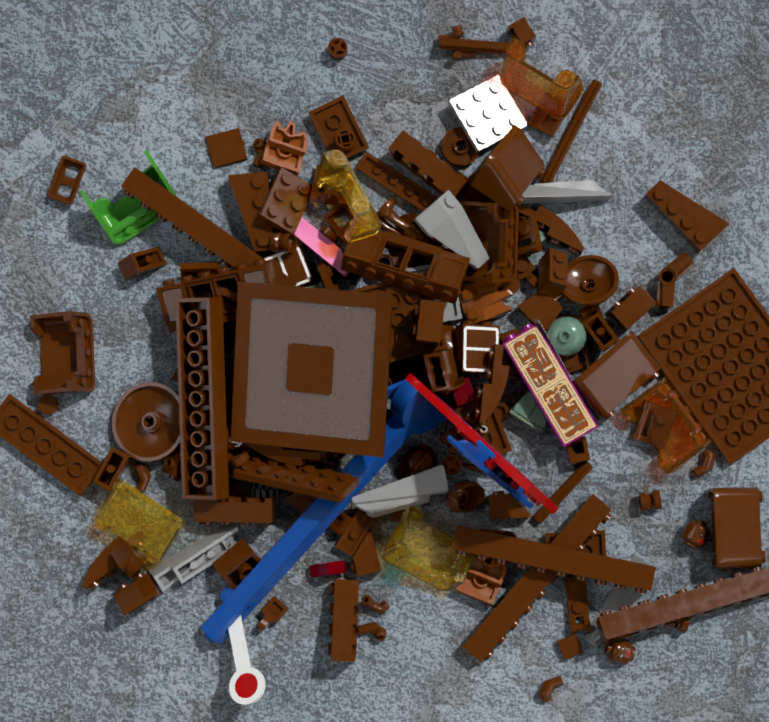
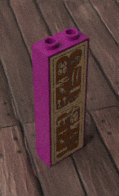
(549, 384)

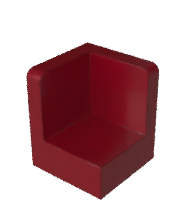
(464, 393)

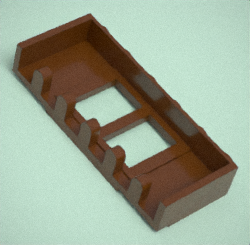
(258, 272)
(443, 277)

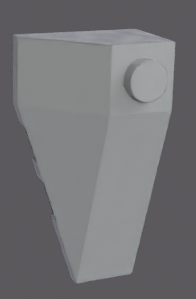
(451, 226)

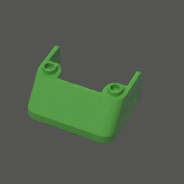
(127, 216)

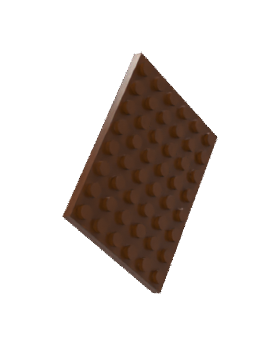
(719, 362)

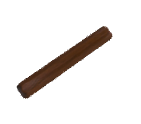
(473, 45)
(564, 490)

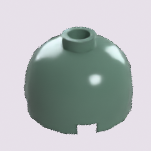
(567, 335)

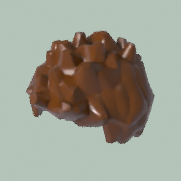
(465, 496)

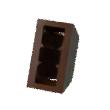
(541, 308)
(441, 366)

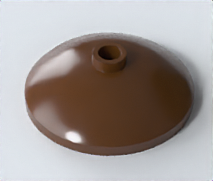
(590, 272)

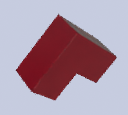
(327, 568)

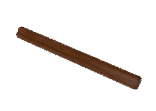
(571, 131)

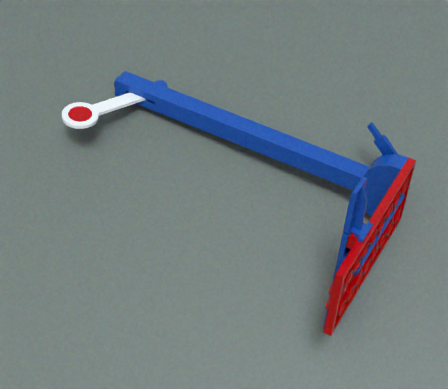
(413, 411)

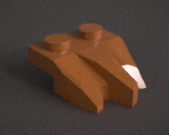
(285, 148)
(484, 301)
(483, 580)

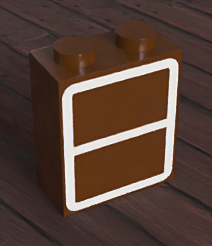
(292, 265)
(473, 345)

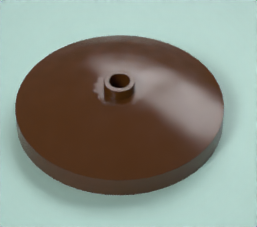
(134, 422)

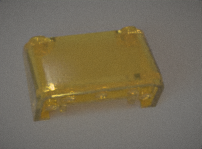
(339, 175)
(139, 521)
(425, 552)

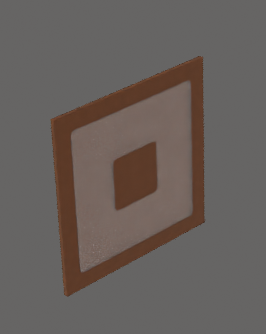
(311, 368)

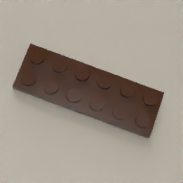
(47, 445)
(298, 479)

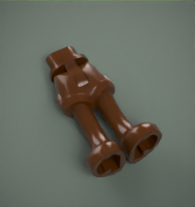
(411, 231)

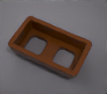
(60, 179)
(329, 218)

